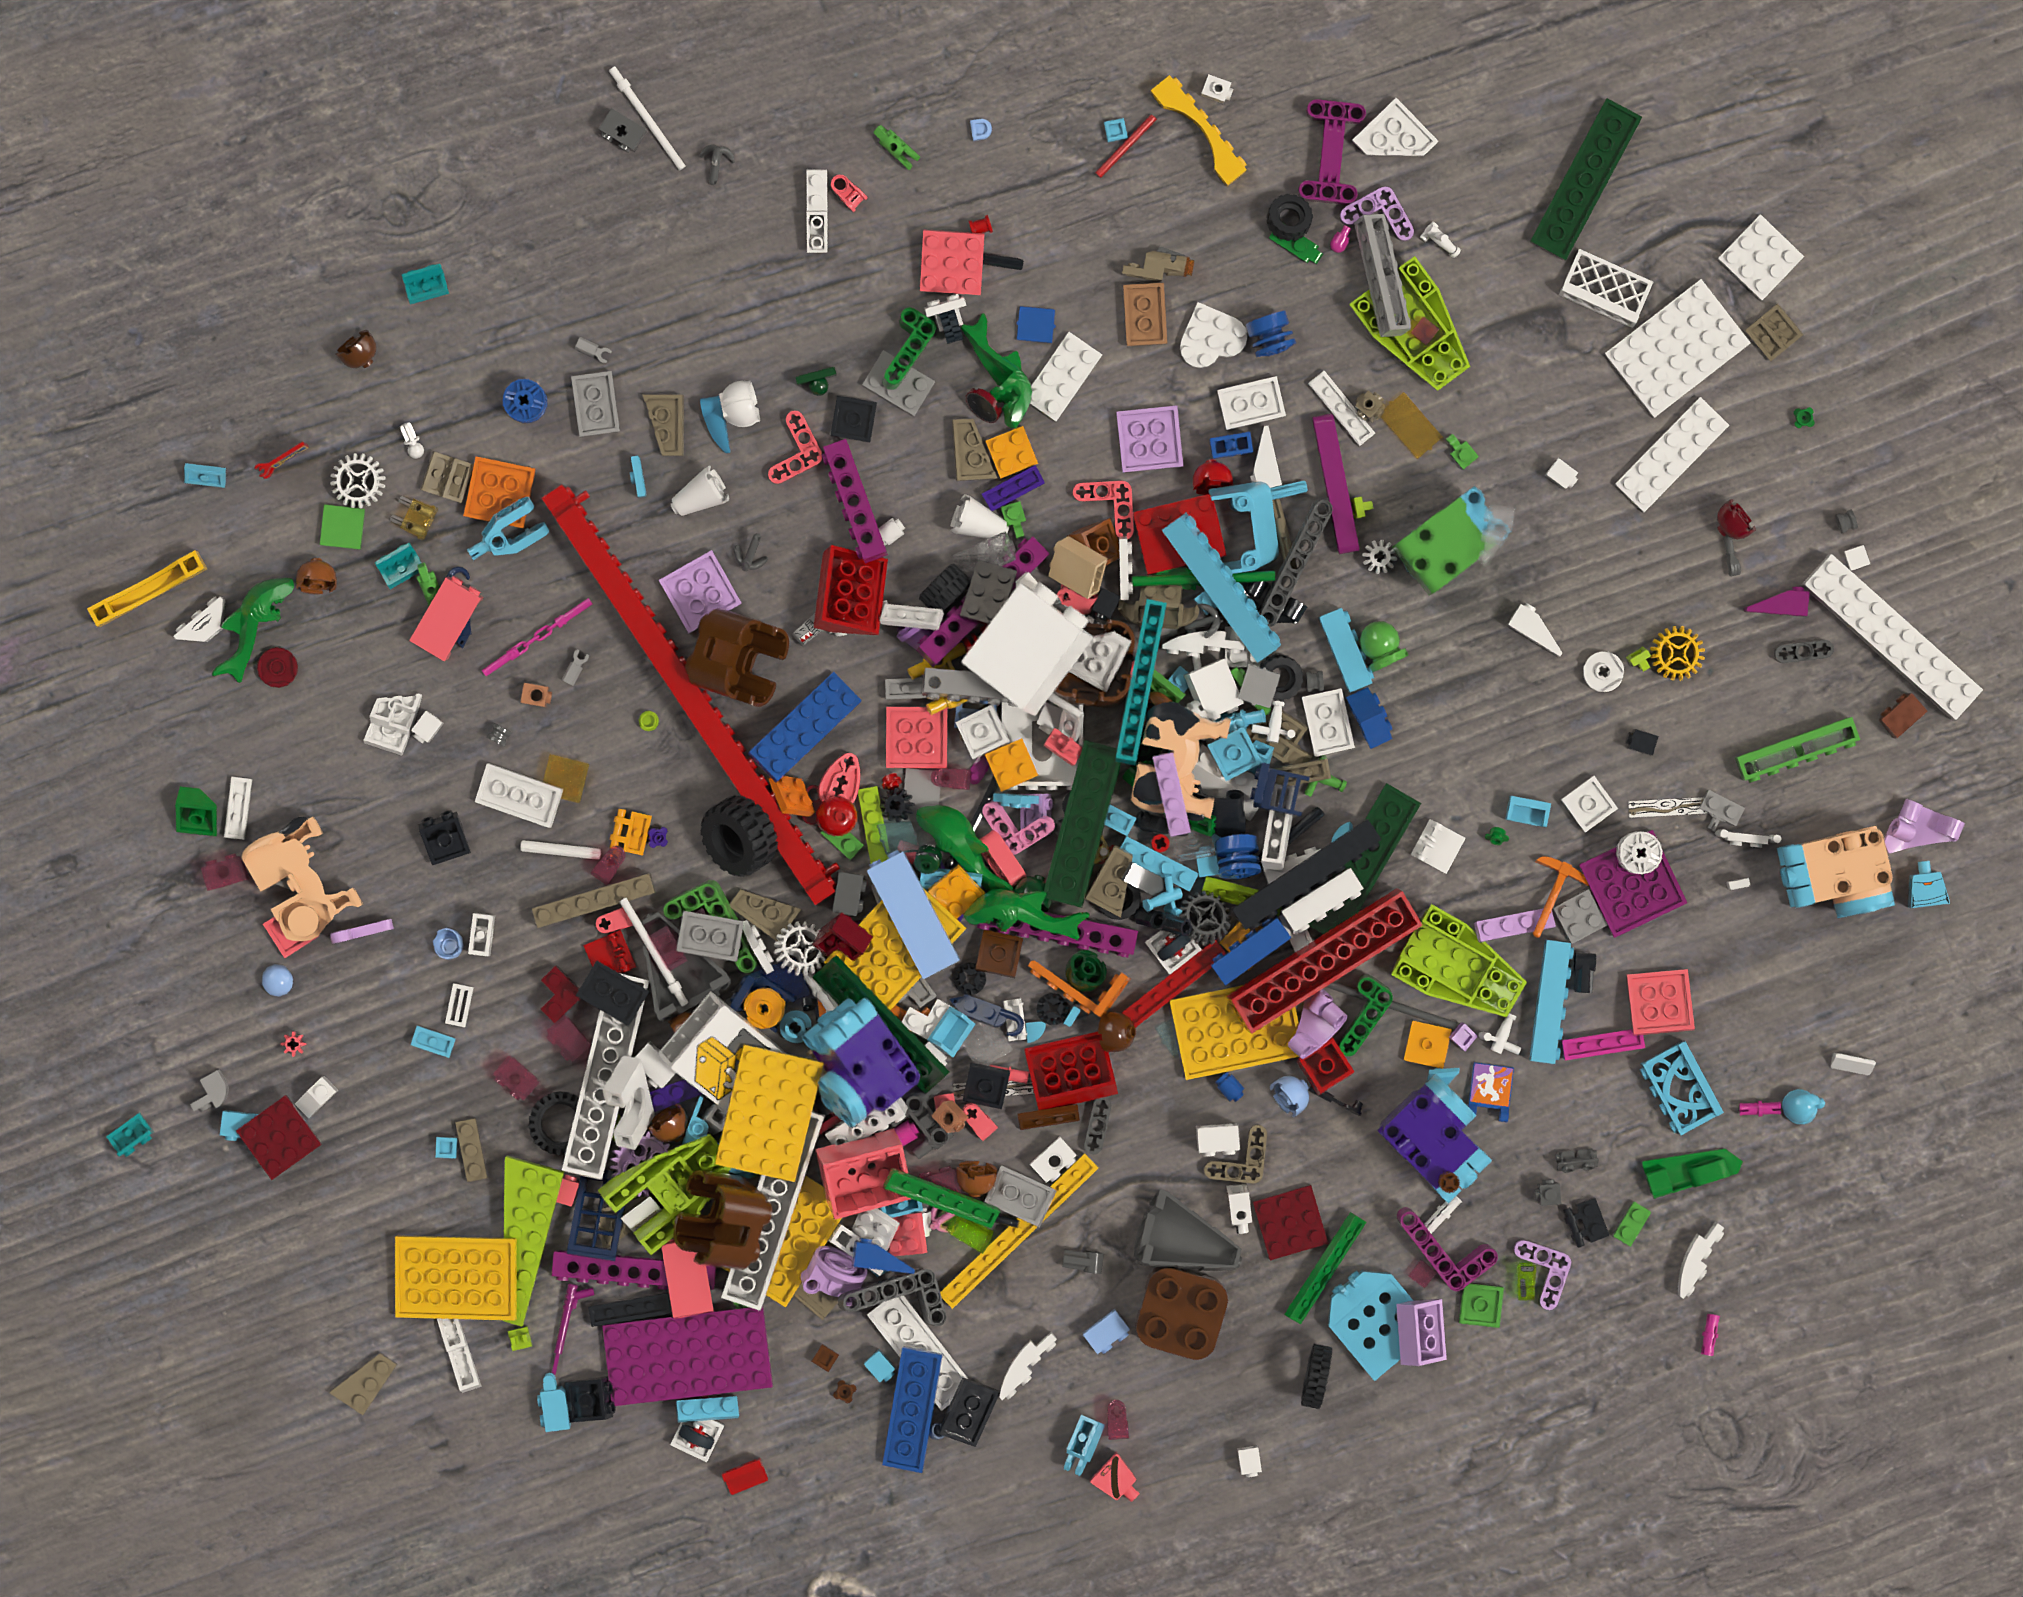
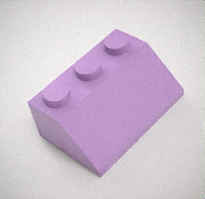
(1421, 1332)

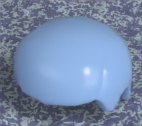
(448, 943)
(277, 980)

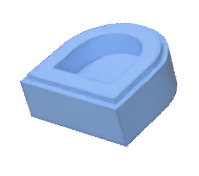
(980, 129)

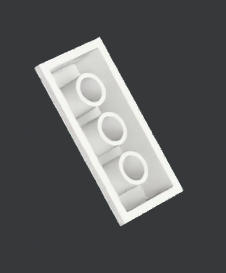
(1215, 785)

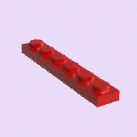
(1173, 984)

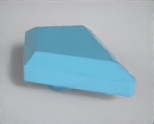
(1446, 1075)

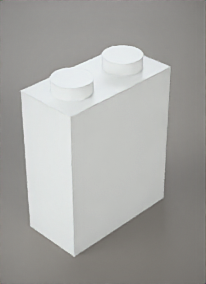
(1214, 689)

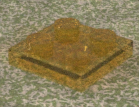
(568, 775)

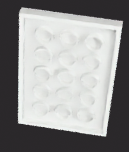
(1677, 348)

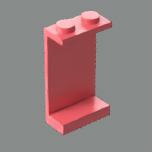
(446, 617)
(686, 1282)

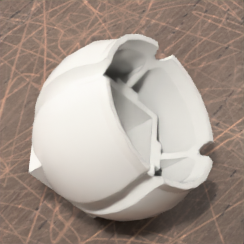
(739, 404)

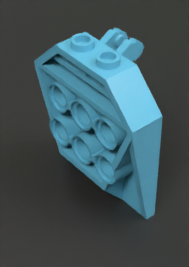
(1349, 1303)

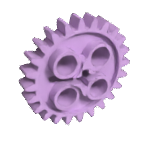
(627, 1156)

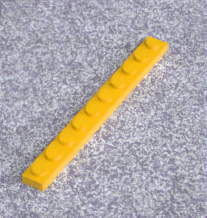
(1012, 1236)

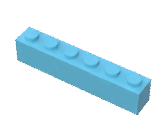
(1550, 1001)

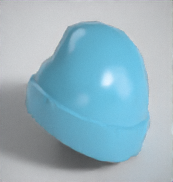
(1801, 1106)

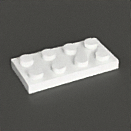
(1063, 376)
(519, 795)

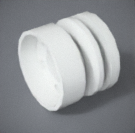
(1627, 853)

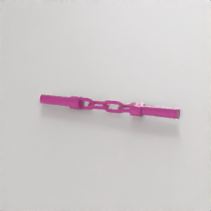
(513, 653)

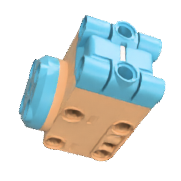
(1841, 867)

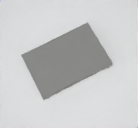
(924, 792)

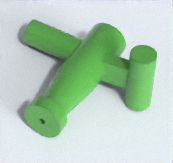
(1333, 782)

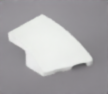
(392, 722)

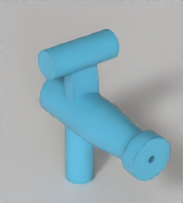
(1167, 897)

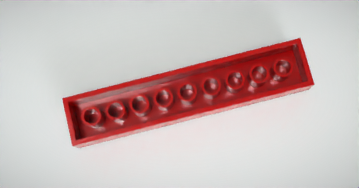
(1324, 960)

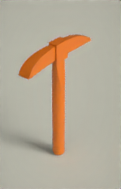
(1564, 870)

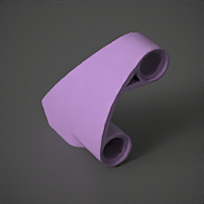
(1920, 827)
(1317, 1024)

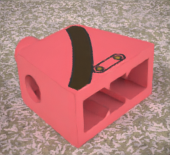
(1115, 1479)

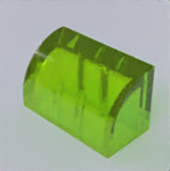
(970, 1233)

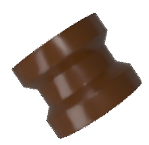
(1451, 1185)

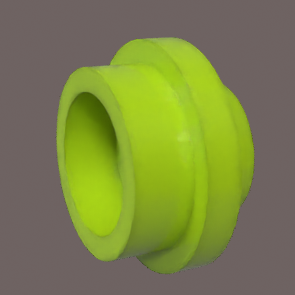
(648, 721)

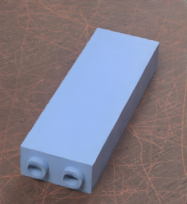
(913, 914)

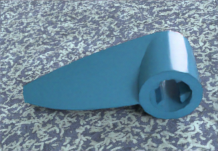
(715, 421)

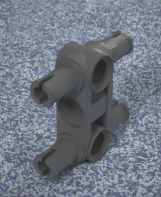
(925, 1121)

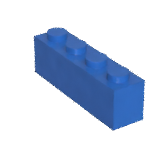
(1250, 951)

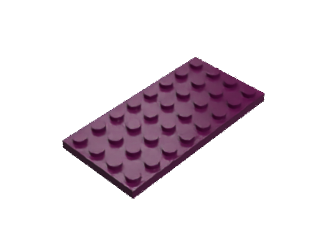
(687, 1356)

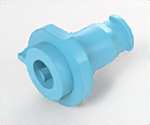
(802, 1020)

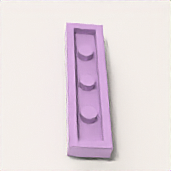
(1171, 794)
(1510, 925)

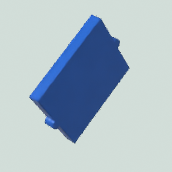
(1036, 324)

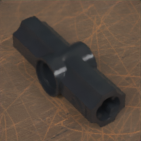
(1163, 921)

